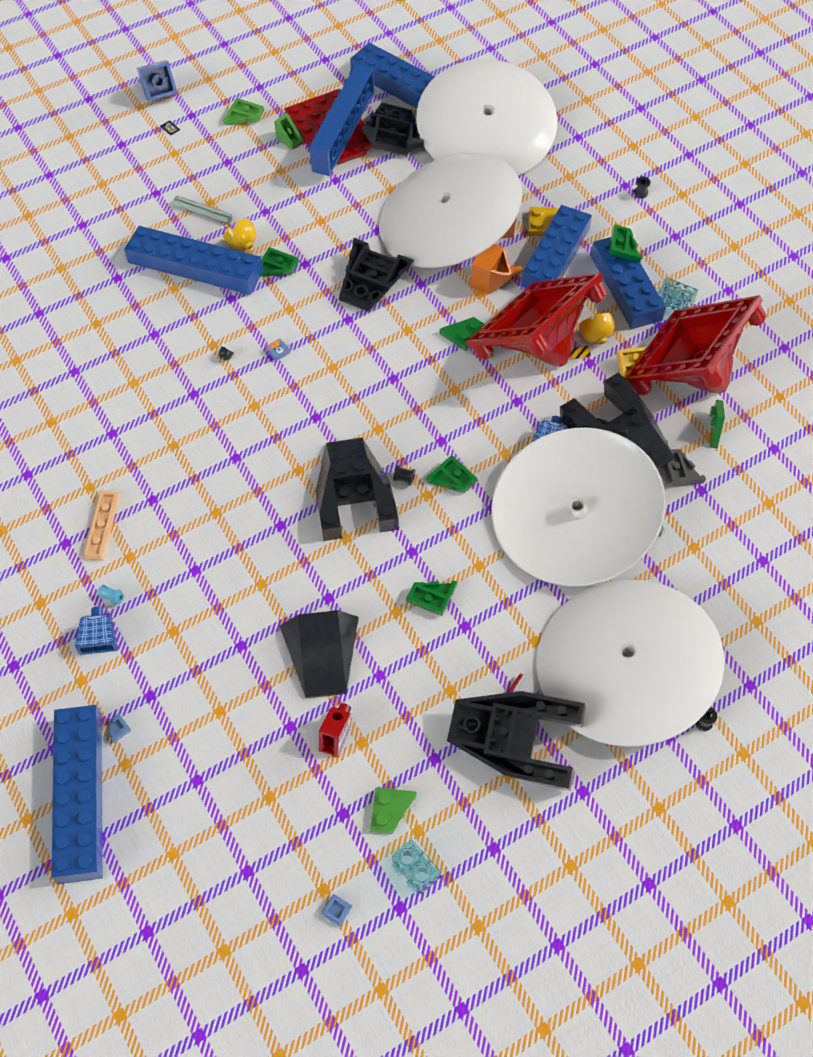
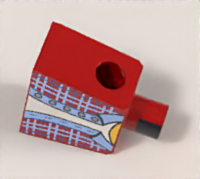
(335, 730)

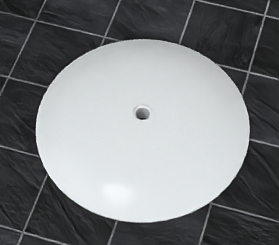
(488, 111)
(450, 209)
(572, 469)
(637, 697)

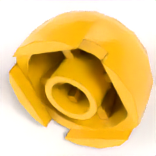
(241, 236)
(597, 329)

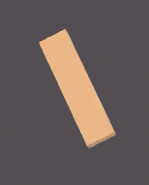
(101, 525)

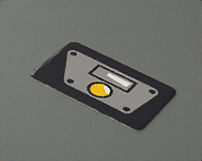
(170, 127)

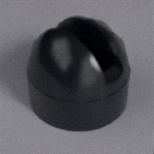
(225, 353)

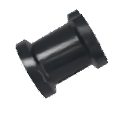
(642, 186)
(404, 475)
(706, 720)

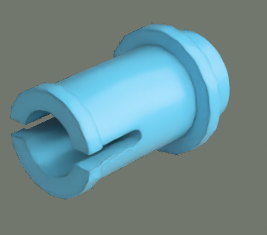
(114, 596)

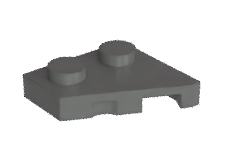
(682, 470)

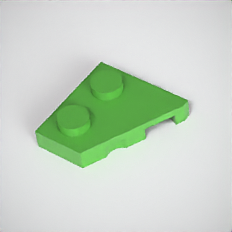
(243, 112)
(390, 808)

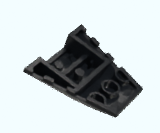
(393, 129)
(370, 275)
(321, 650)

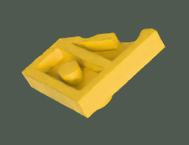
(540, 219)
(627, 358)

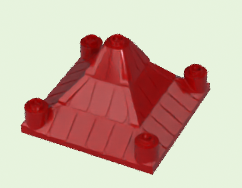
(540, 319)
(697, 346)

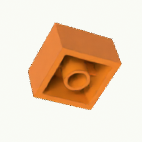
(491, 270)

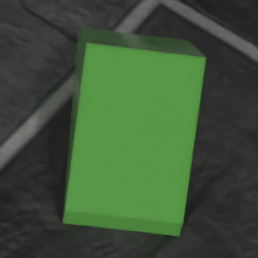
(287, 132)

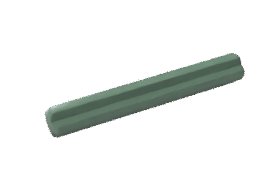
(203, 209)

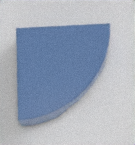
(118, 728)

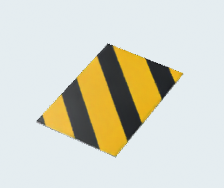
(580, 352)

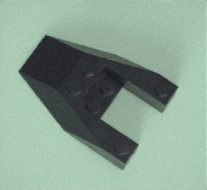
(634, 424)
(349, 477)
(503, 733)

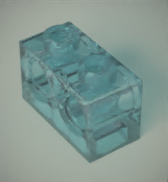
(677, 295)
(420, 863)

